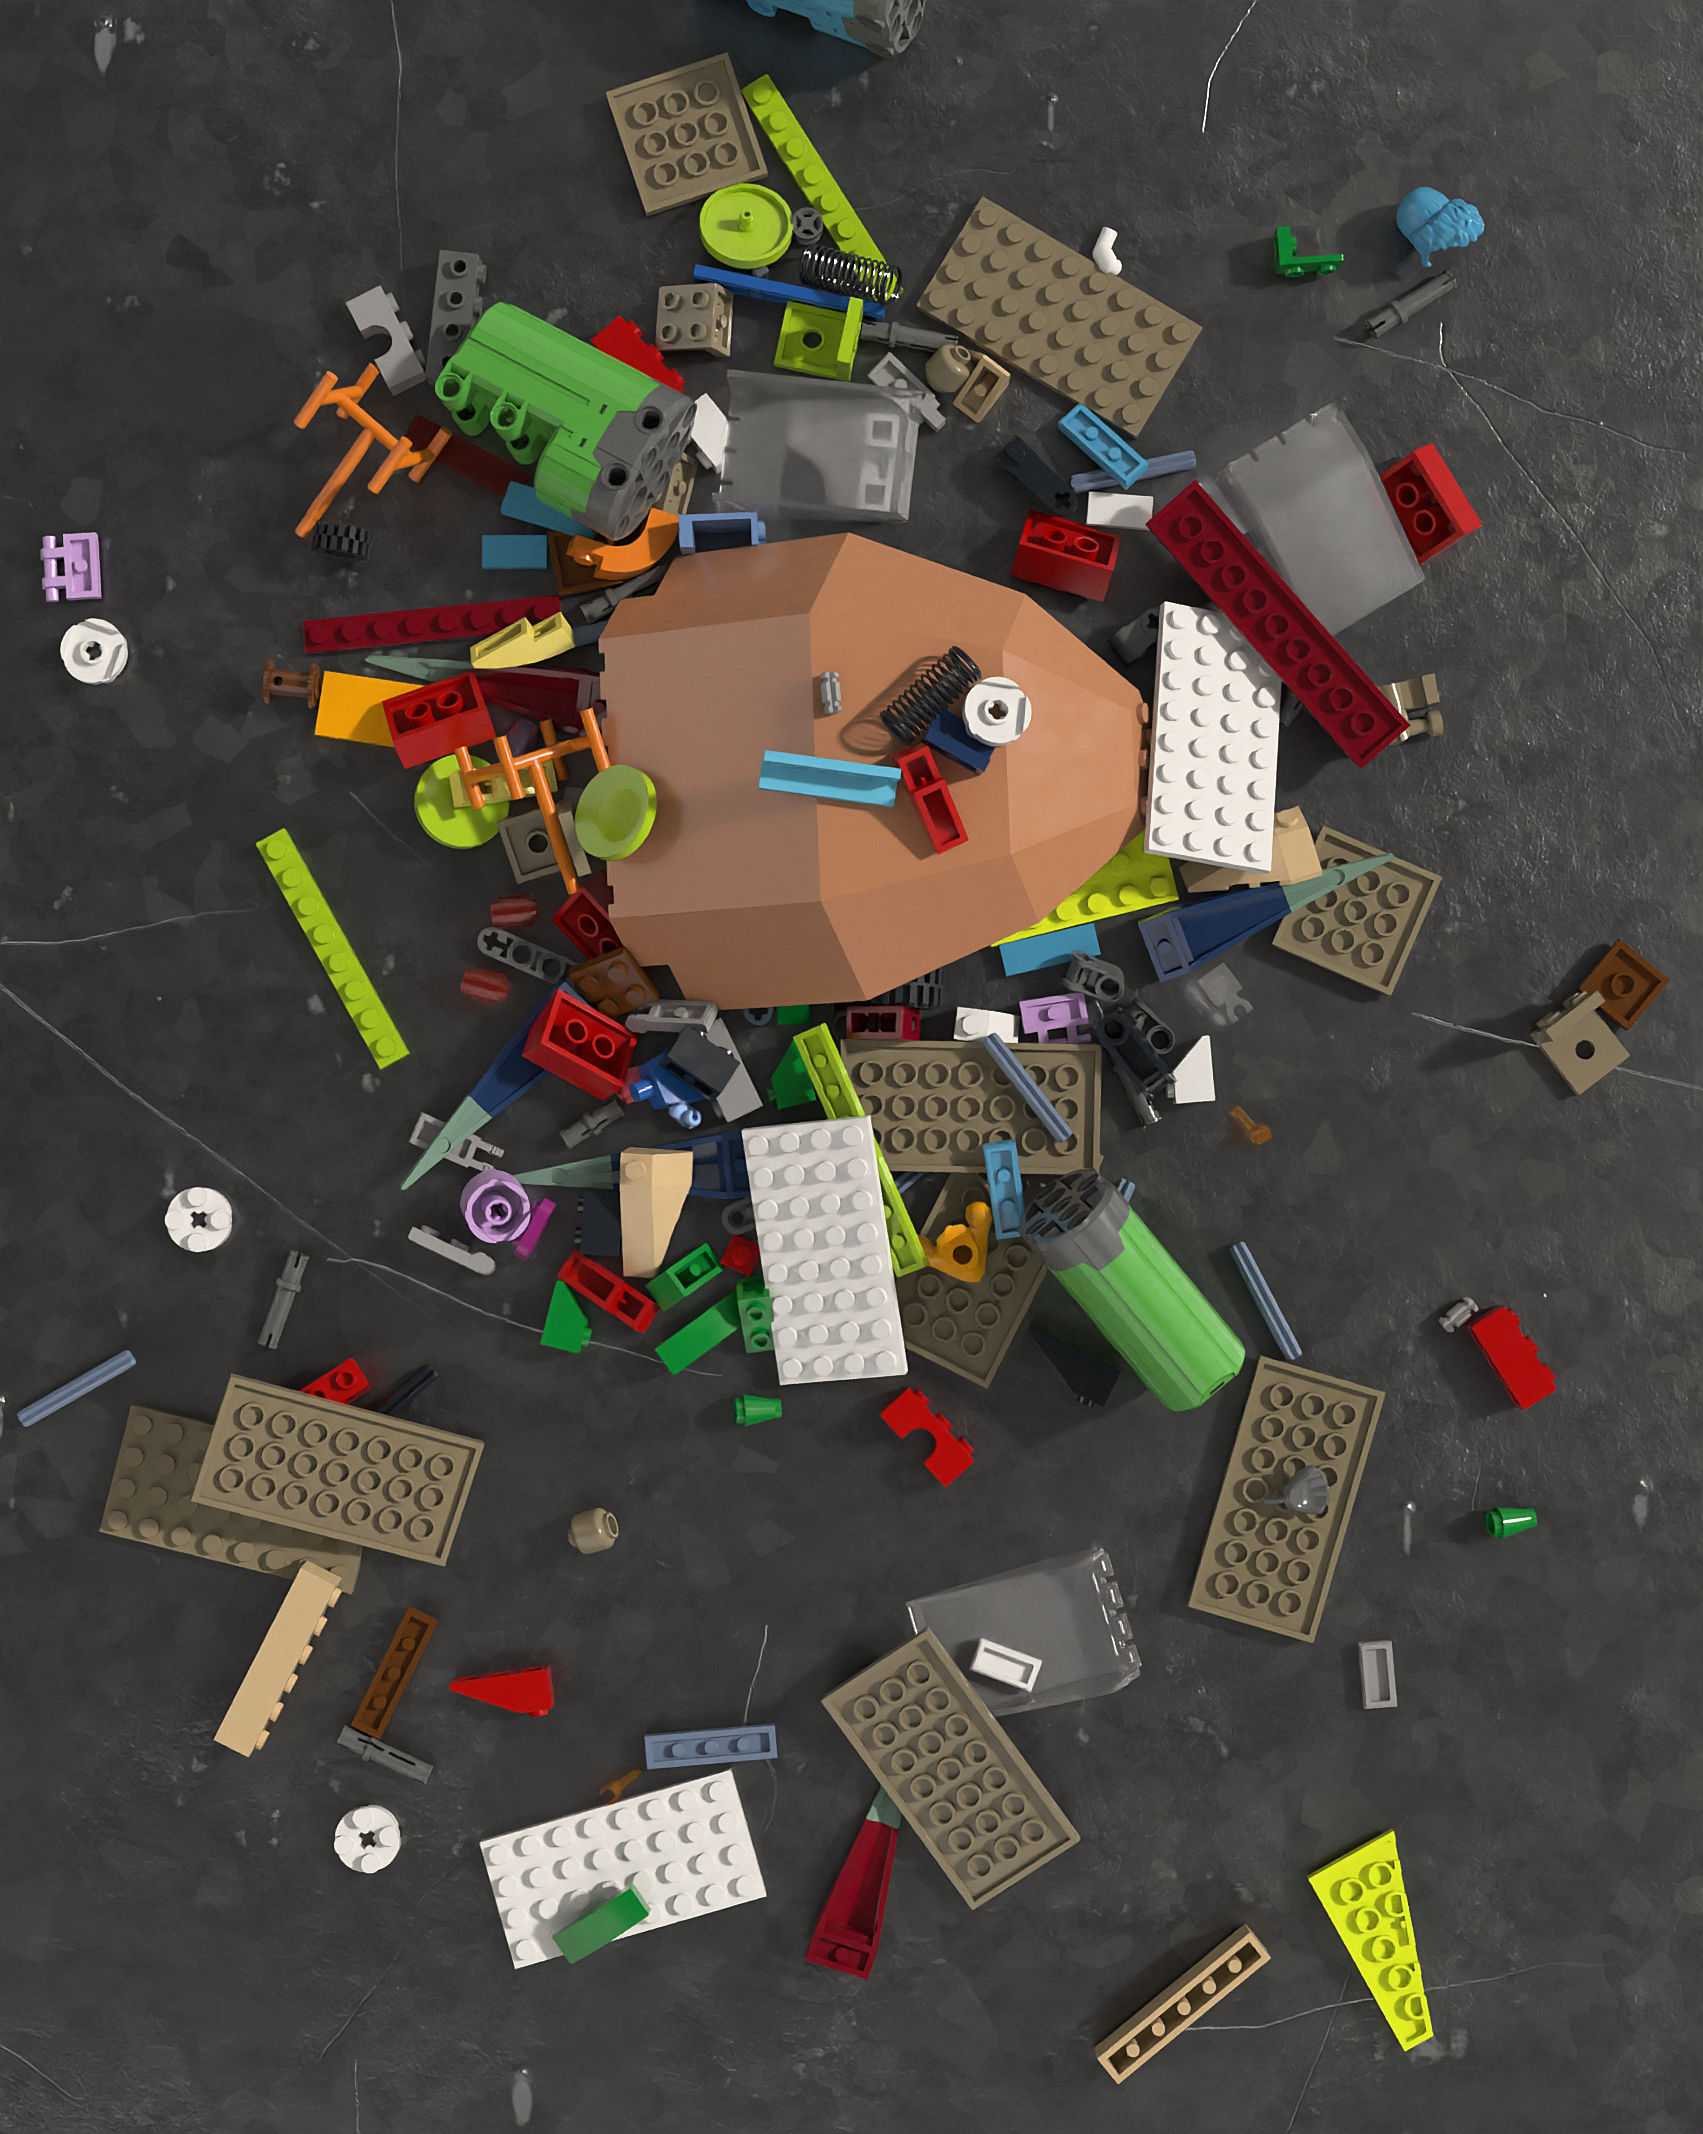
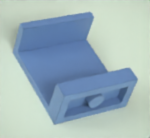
(718, 523)

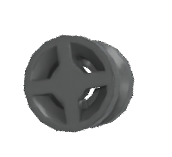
(808, 220)

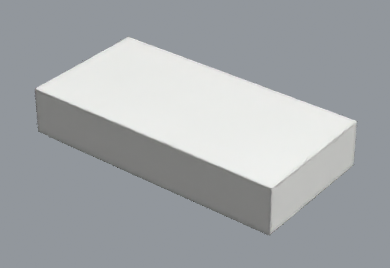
(1119, 510)
(1005, 1664)

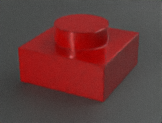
(741, 1255)

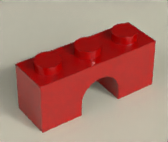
(949, 1455)

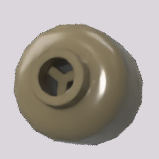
(949, 368)
(593, 1531)

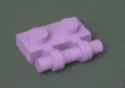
(81, 567)
(1055, 1013)

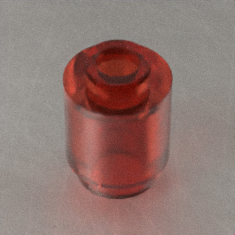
(514, 911)
(485, 985)

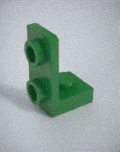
(1286, 246)
(755, 1313)

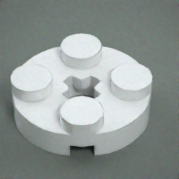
(85, 635)
(1012, 701)
(180, 1219)
(363, 1820)

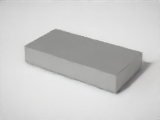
(1377, 1674)

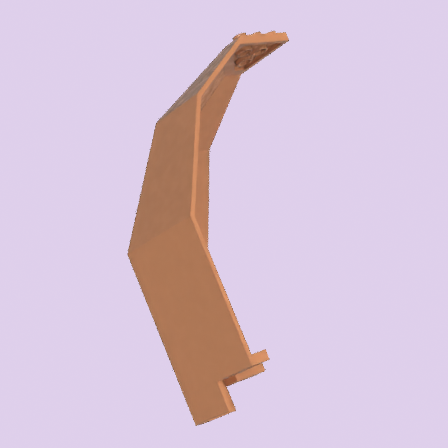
(828, 897)

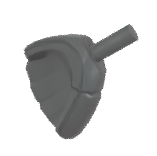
(1304, 1492)

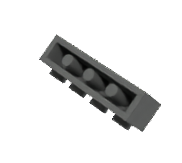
(454, 307)

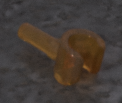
(1258, 1133)
(617, 1786)

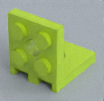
(838, 335)

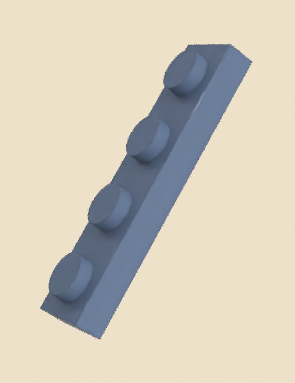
(711, 1746)

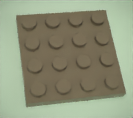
(686, 134)
(1364, 924)

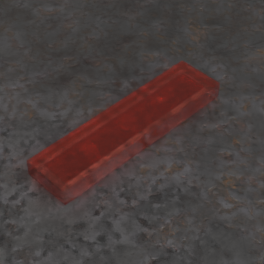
(466, 458)

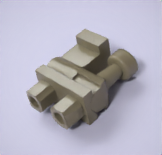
(1415, 695)

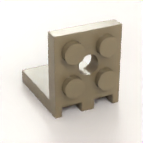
(531, 864)
(1579, 1022)

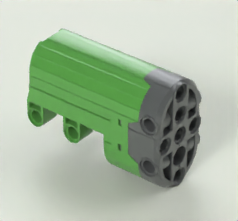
(603, 422)
(1131, 1289)

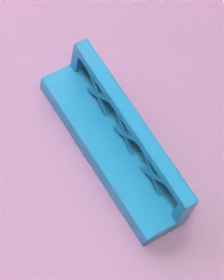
(828, 778)

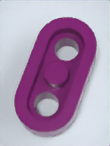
(539, 1215)

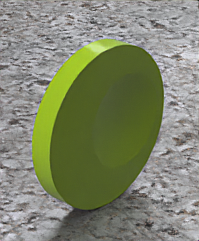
(746, 226)
(615, 812)
(449, 825)

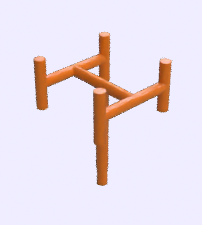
(399, 457)
(509, 766)

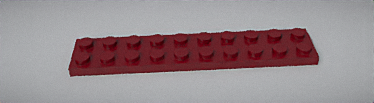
(1277, 624)

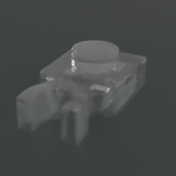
(1221, 987)

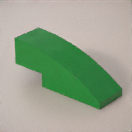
(701, 1334)
(602, 1923)

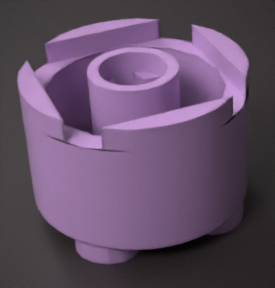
(495, 1224)

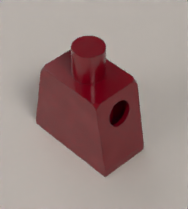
(892, 1023)

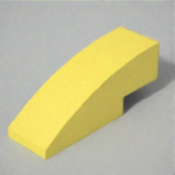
(524, 644)
(496, 789)

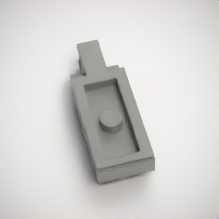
(893, 373)

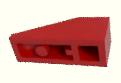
(514, 1690)

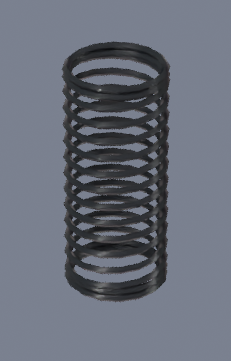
(880, 293)
(900, 729)

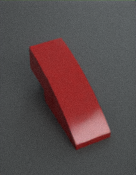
(930, 797)
(609, 1291)

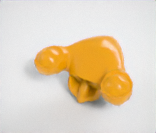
(961, 1249)

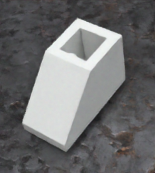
(709, 433)

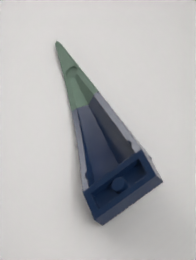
(1205, 928)
(497, 1088)
(716, 1172)

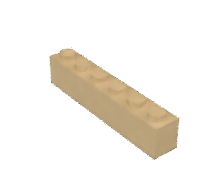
(278, 1658)
(1181, 2003)

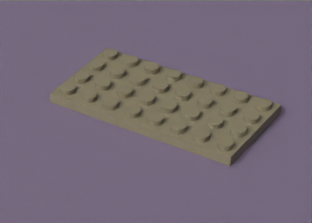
(1058, 317)
(947, 1098)
(971, 1322)
(336, 1470)
(154, 1507)
(1264, 1559)
(950, 1768)

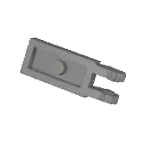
(672, 1016)
(428, 1128)
(454, 1251)

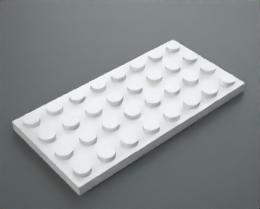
(1211, 744)
(825, 1250)
(676, 1844)

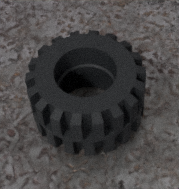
(920, 993)

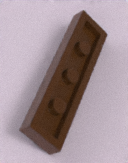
(394, 1672)

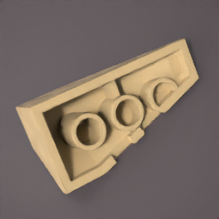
(1292, 860)
(651, 1203)

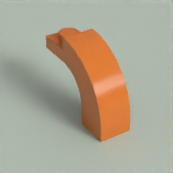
(627, 561)

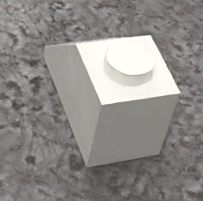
(977, 1024)
(1193, 1075)

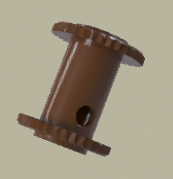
(294, 683)

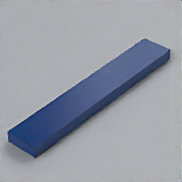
(781, 292)

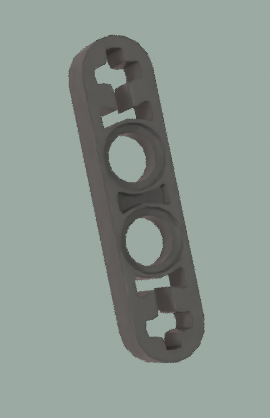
(534, 965)

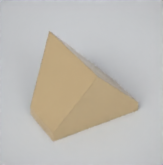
(982, 387)

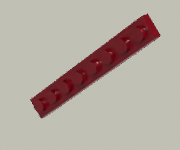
(424, 624)

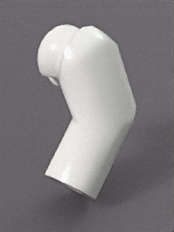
(1103, 253)

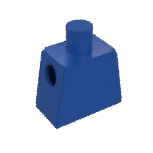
(661, 1086)

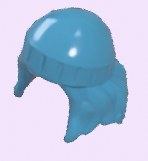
(1437, 222)

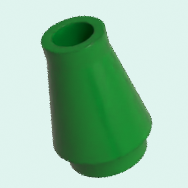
(754, 1409)
(1509, 1521)

